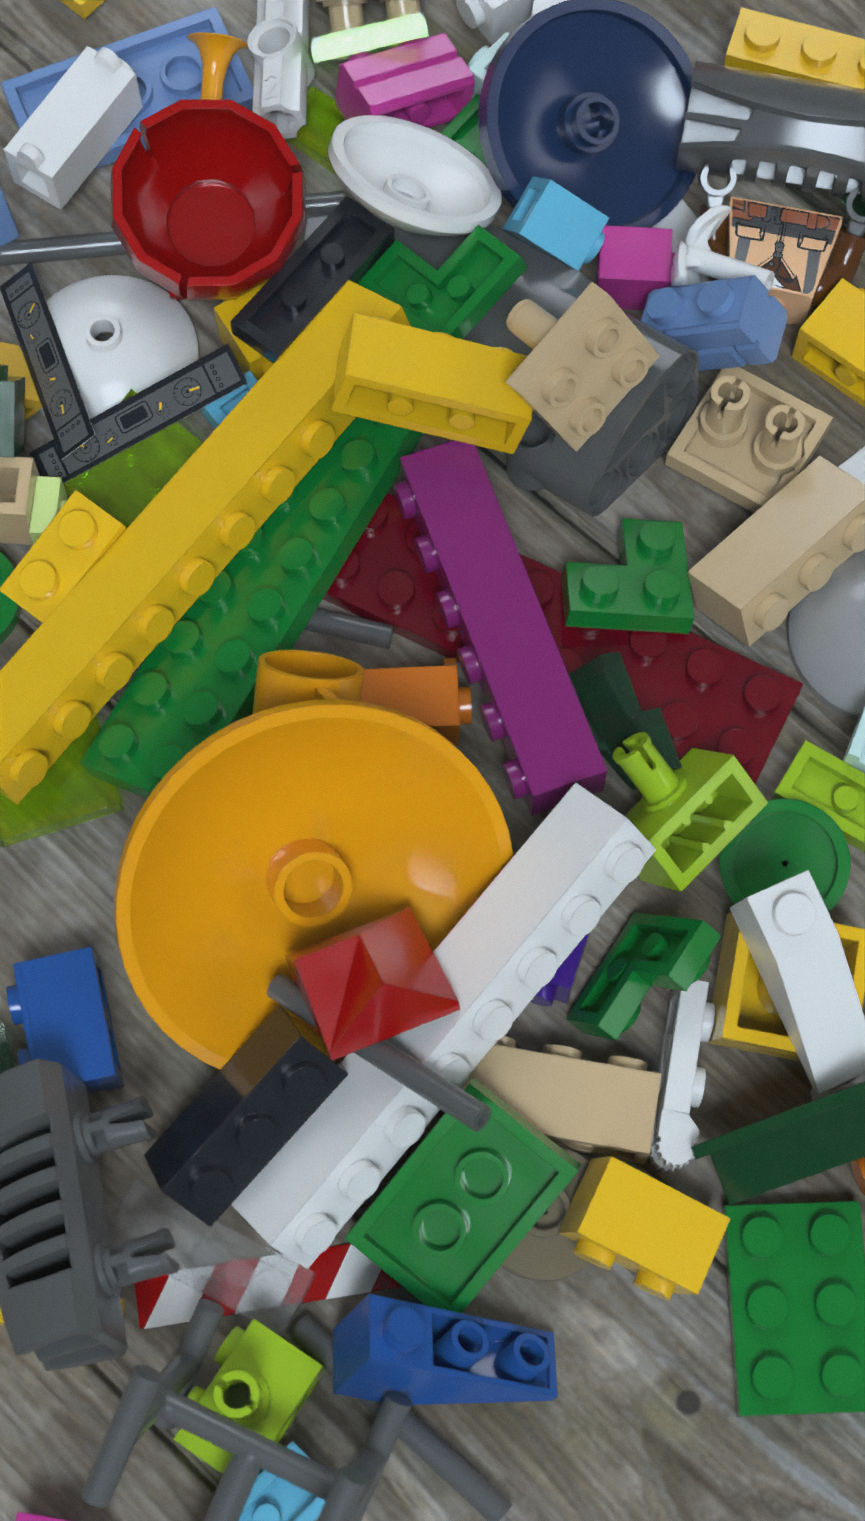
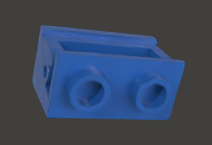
(67, 1016)

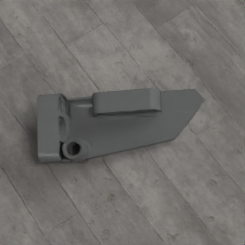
(635, 430)

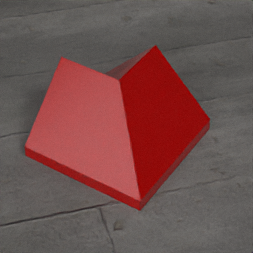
(371, 983)

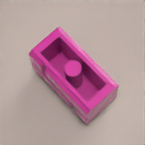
(410, 82)

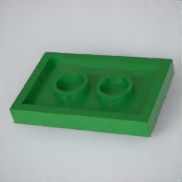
(462, 1204)
(796, 1307)

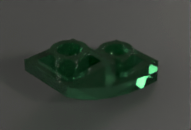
(616, 713)

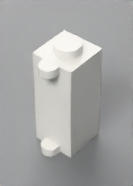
(74, 126)

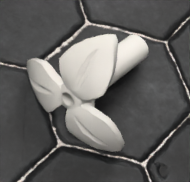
(697, 261)

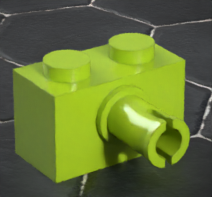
(686, 811)
(258, 1386)

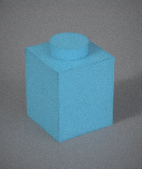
(557, 223)

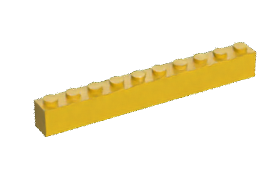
(176, 547)

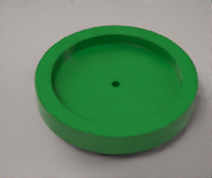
(792, 833)

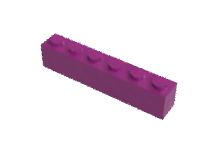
(500, 625)

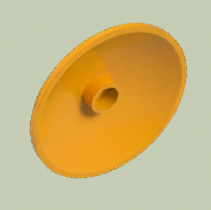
(291, 836)

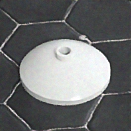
(413, 176)
(147, 343)

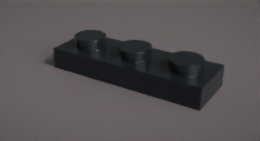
(333, 254)

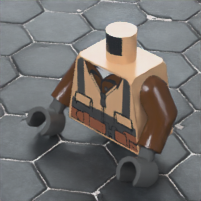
(799, 245)

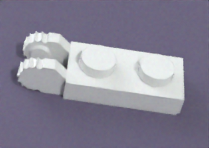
(682, 1082)

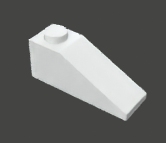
(806, 977)

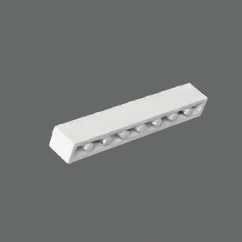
(495, 967)

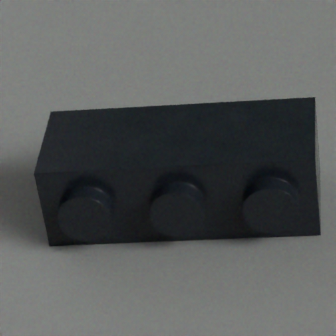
(244, 1116)

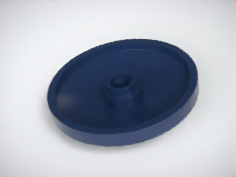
(592, 104)

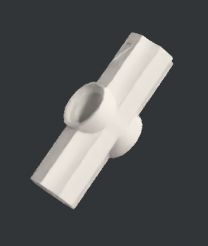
(281, 63)

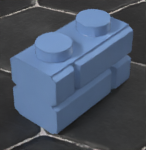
(722, 320)

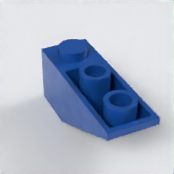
(439, 1356)

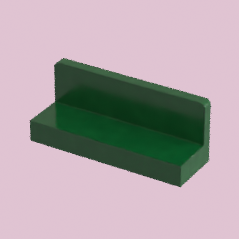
(789, 1145)

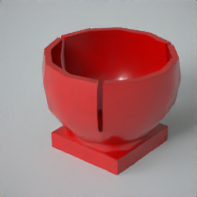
(208, 199)

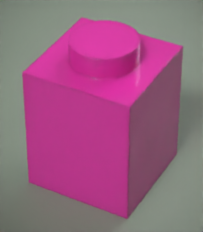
(634, 263)

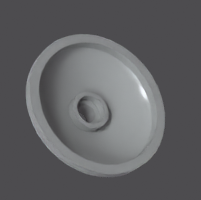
(829, 639)

